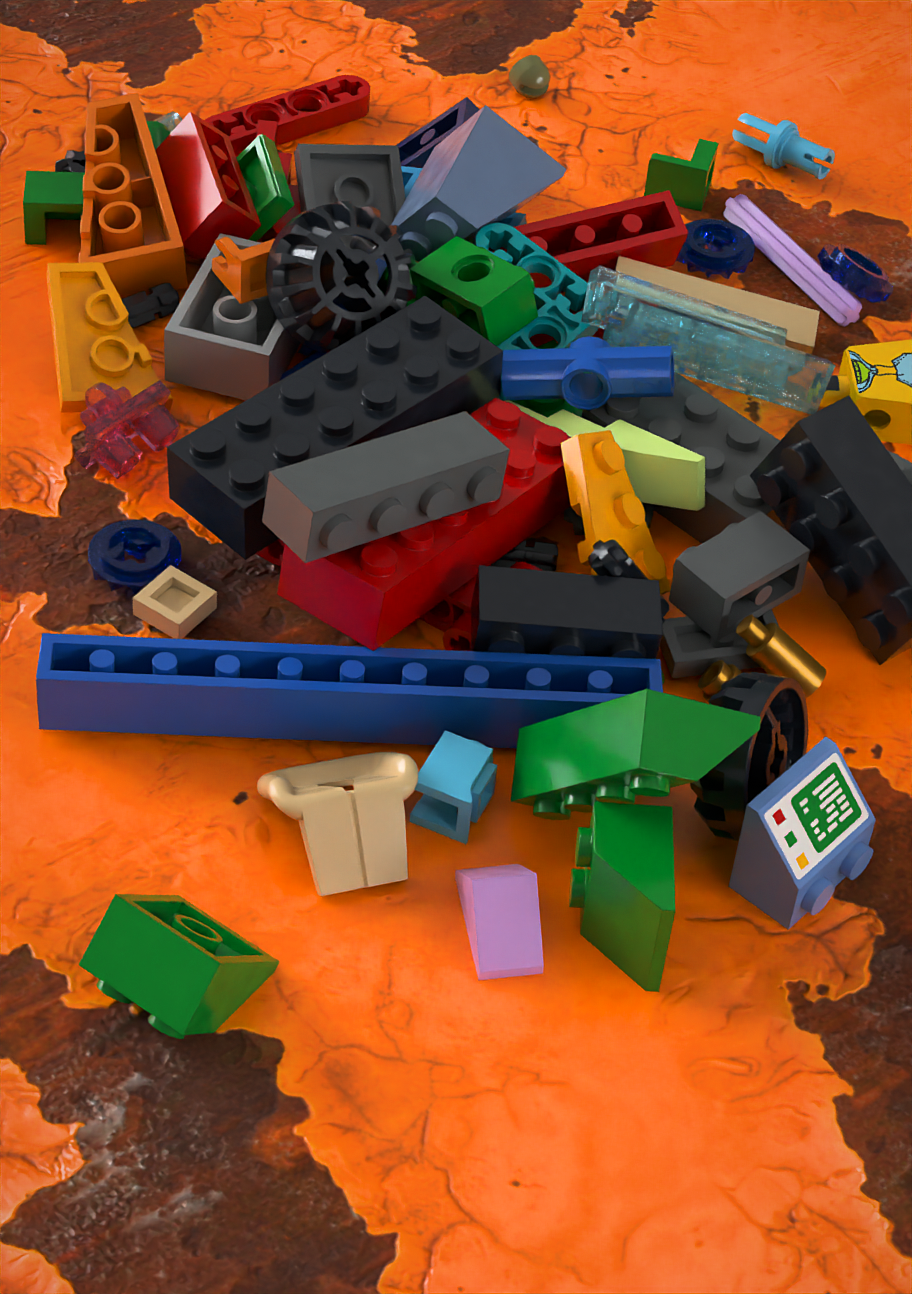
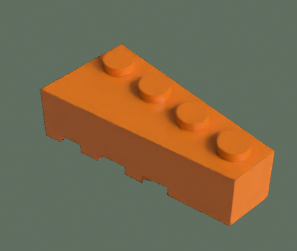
(126, 201)

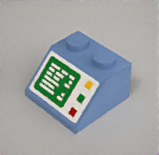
(803, 837)

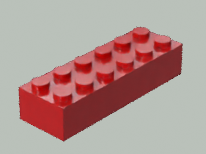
(399, 577)

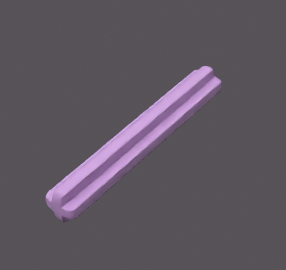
(793, 260)

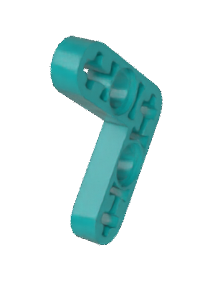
(551, 306)

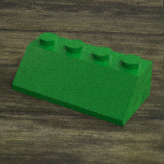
(622, 751)

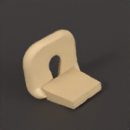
(353, 834)

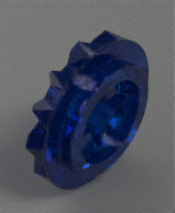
(728, 247)
(855, 272)
(139, 539)

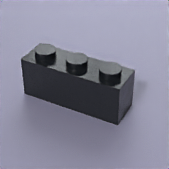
(565, 614)

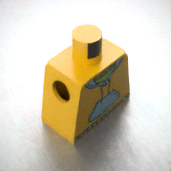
(880, 386)

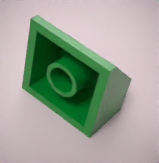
(627, 886)
(174, 963)

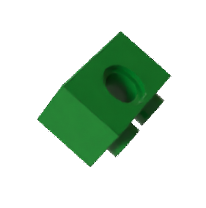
(477, 289)

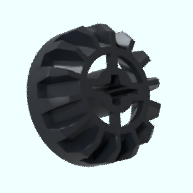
(308, 271)
(760, 759)

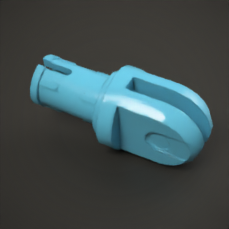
(785, 146)

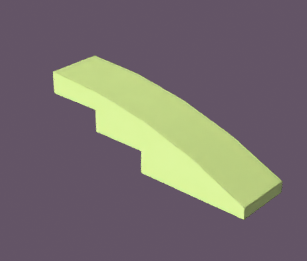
(656, 467)

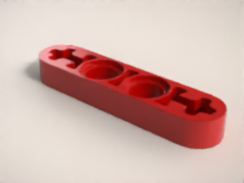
(333, 100)

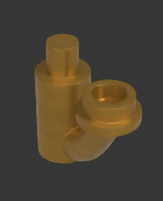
(773, 652)

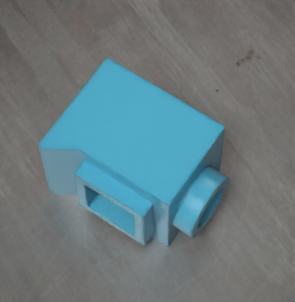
(455, 786)

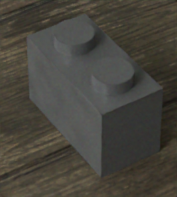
(738, 574)

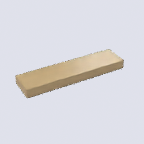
(798, 320)

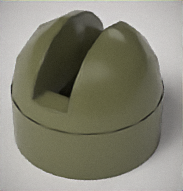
(530, 76)

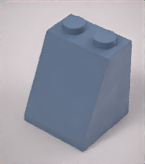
(472, 181)

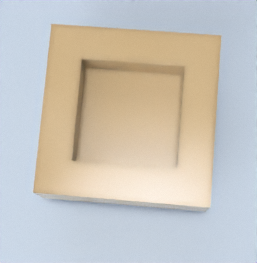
(174, 602)

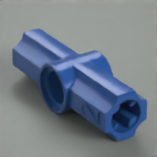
(614, 370)

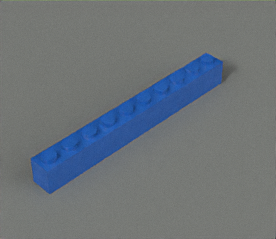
(317, 689)

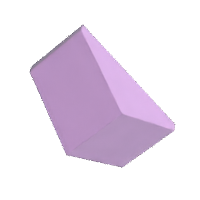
(502, 920)

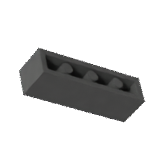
(384, 486)

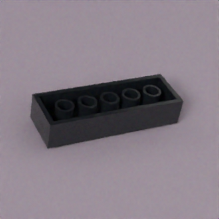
(376, 384)

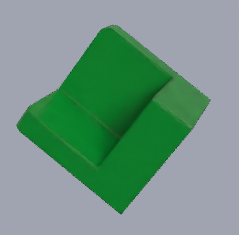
(685, 179)
(50, 197)

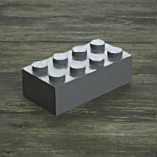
(711, 429)

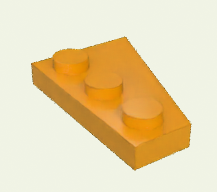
(93, 335)
(607, 502)

